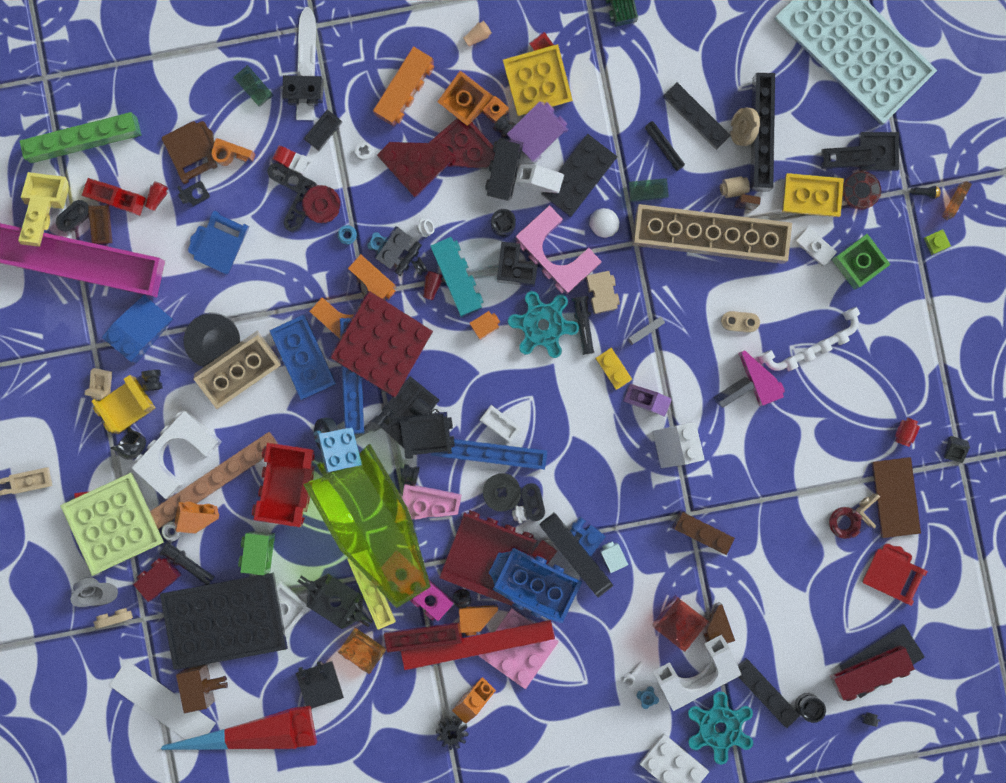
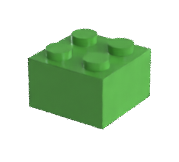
(861, 261)
(257, 552)

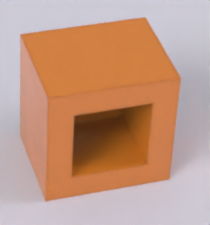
(492, 115)

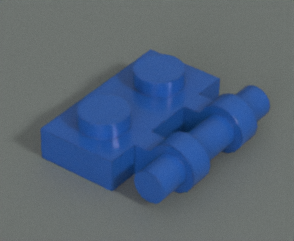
(590, 538)

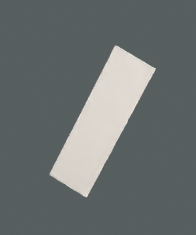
(159, 702)

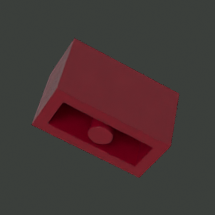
(157, 579)

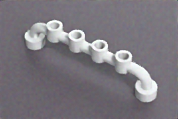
(823, 346)

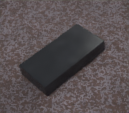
(323, 130)
(733, 392)

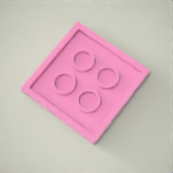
(520, 662)

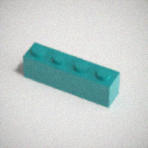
(456, 276)

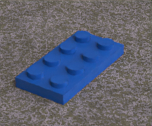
(302, 357)

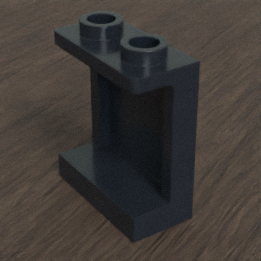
(427, 434)

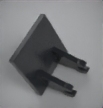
(319, 684)

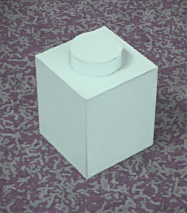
(613, 556)

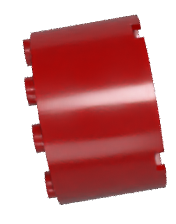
(283, 489)

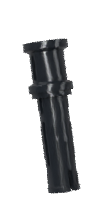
(587, 348)
(179, 558)

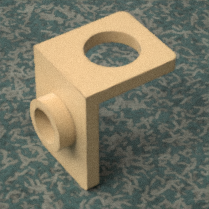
(865, 504)

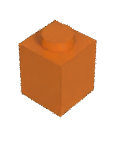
(485, 325)

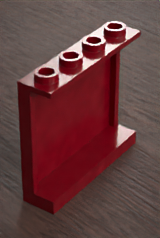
(476, 550)

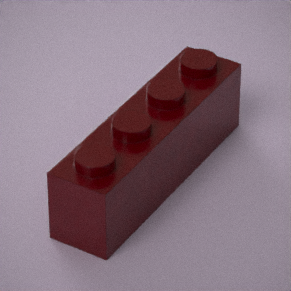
(872, 673)

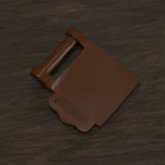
(188, 146)

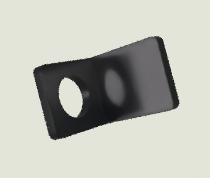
(186, 194)

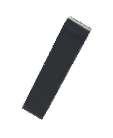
(576, 555)

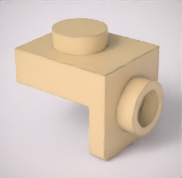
(99, 384)

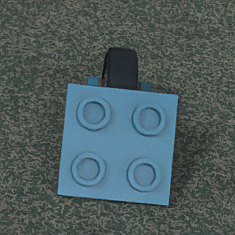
(337, 446)

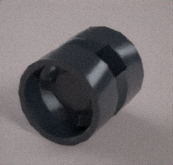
(503, 222)
(810, 707)

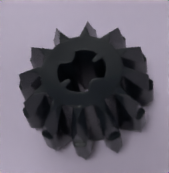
(453, 739)

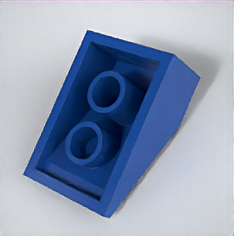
(137, 329)

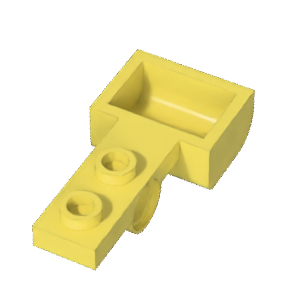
(40, 195)

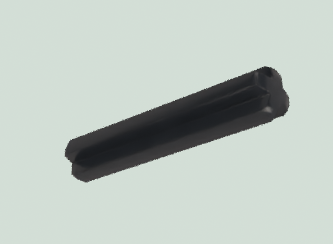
(664, 145)

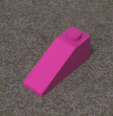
(766, 385)

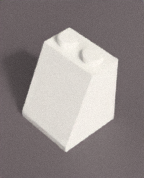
(678, 445)

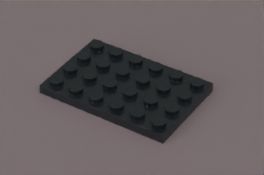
(223, 621)

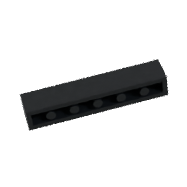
(763, 146)

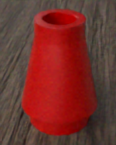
(156, 194)

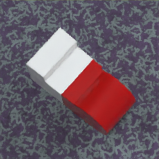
(291, 160)

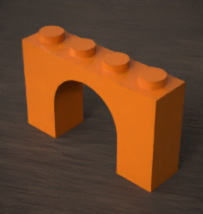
(374, 281)

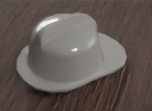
(91, 593)

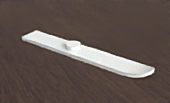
(306, 57)

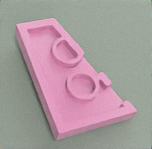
(430, 502)

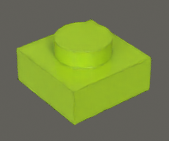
(937, 242)

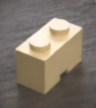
(602, 287)

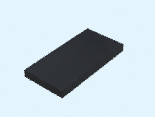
(892, 639)

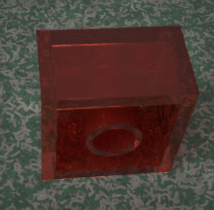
(680, 623)

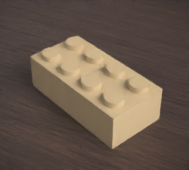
(237, 369)

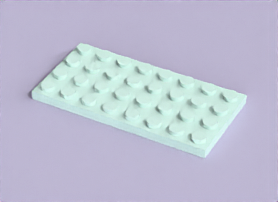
(858, 51)

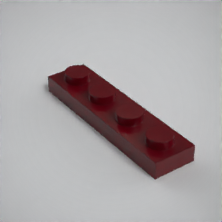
(423, 637)

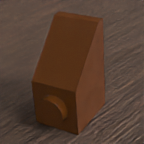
(718, 625)

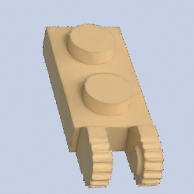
(27, 481)

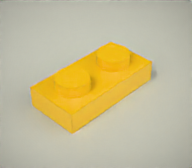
(613, 368)

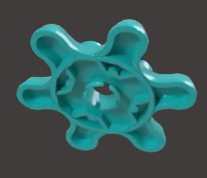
(539, 311)
(723, 740)

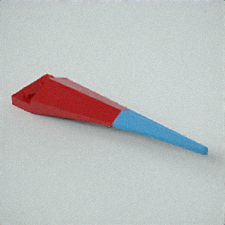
(277, 731)

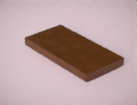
(897, 498)

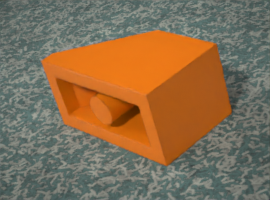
(475, 618)

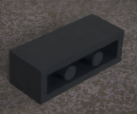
(504, 168)

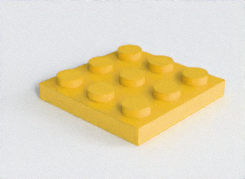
(537, 78)

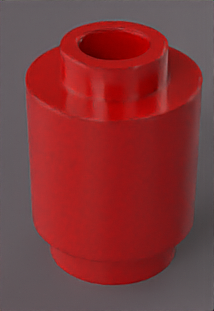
(907, 432)

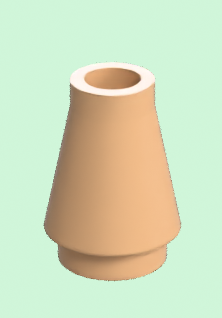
(477, 33)

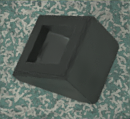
(956, 449)

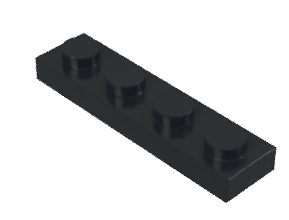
(696, 115)
(767, 693)

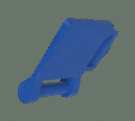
(215, 246)

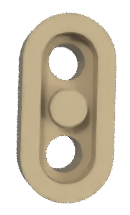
(740, 323)
(105, 620)

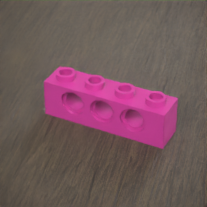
(438, 609)

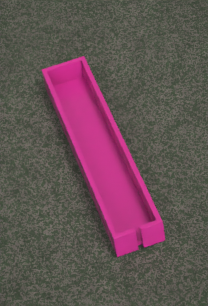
(83, 262)

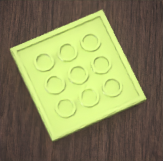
(112, 524)

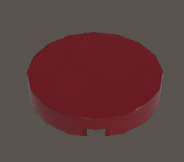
(321, 204)

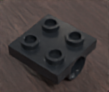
(412, 400)

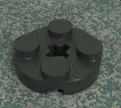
(512, 489)

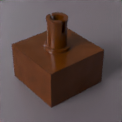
(197, 688)

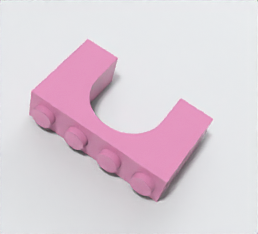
(565, 276)

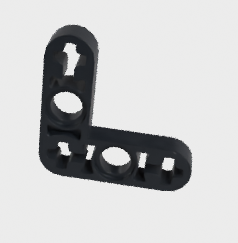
(300, 188)

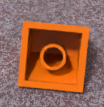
(465, 98)

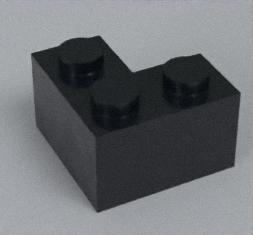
(510, 270)

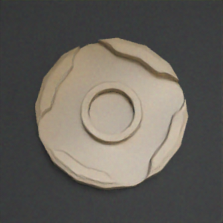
(745, 126)

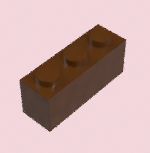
(703, 532)

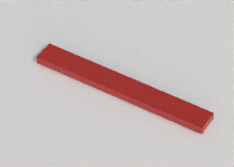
(479, 645)

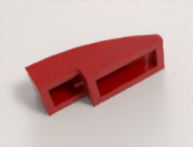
(114, 196)

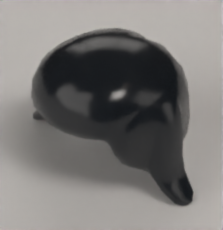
(131, 445)

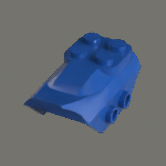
(534, 584)

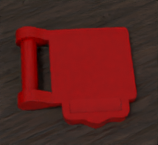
(890, 571)

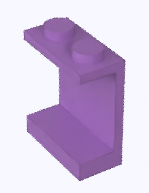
(538, 130)

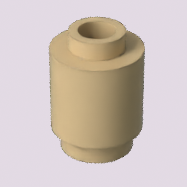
(734, 187)

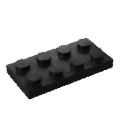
(581, 174)

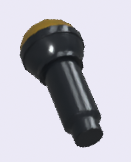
(932, 192)

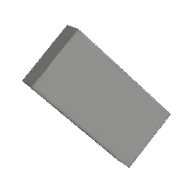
(646, 330)

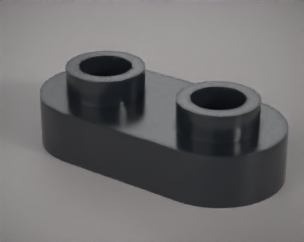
(72, 214)
(533, 502)

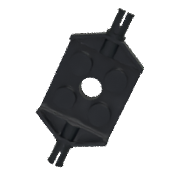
(323, 589)

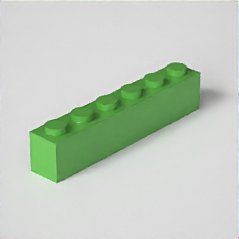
(80, 137)

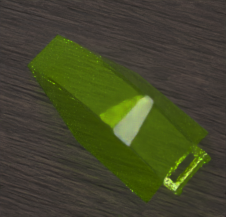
(372, 526)

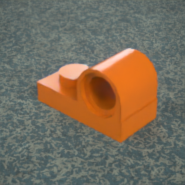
(231, 149)

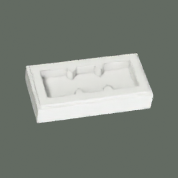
(816, 246)
(500, 424)

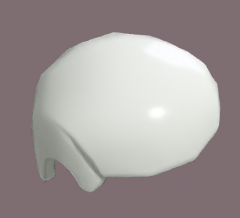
(604, 222)

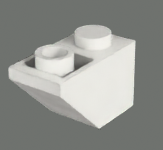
(539, 178)

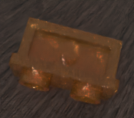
(362, 650)

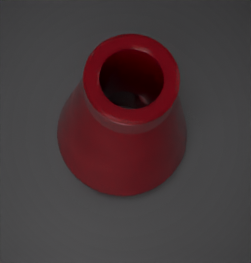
(431, 284)

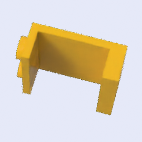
(123, 406)

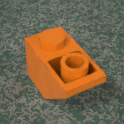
(194, 517)
(473, 700)

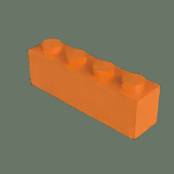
(404, 86)

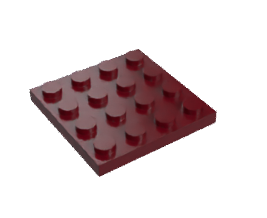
(381, 344)

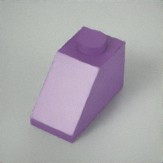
(647, 400)

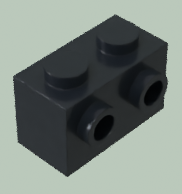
(303, 90)

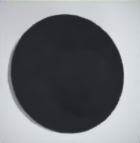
(210, 337)

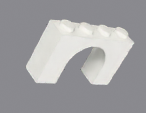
(151, 464)
(719, 671)

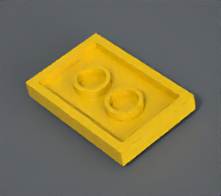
(812, 195)

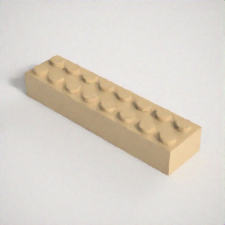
(712, 234)

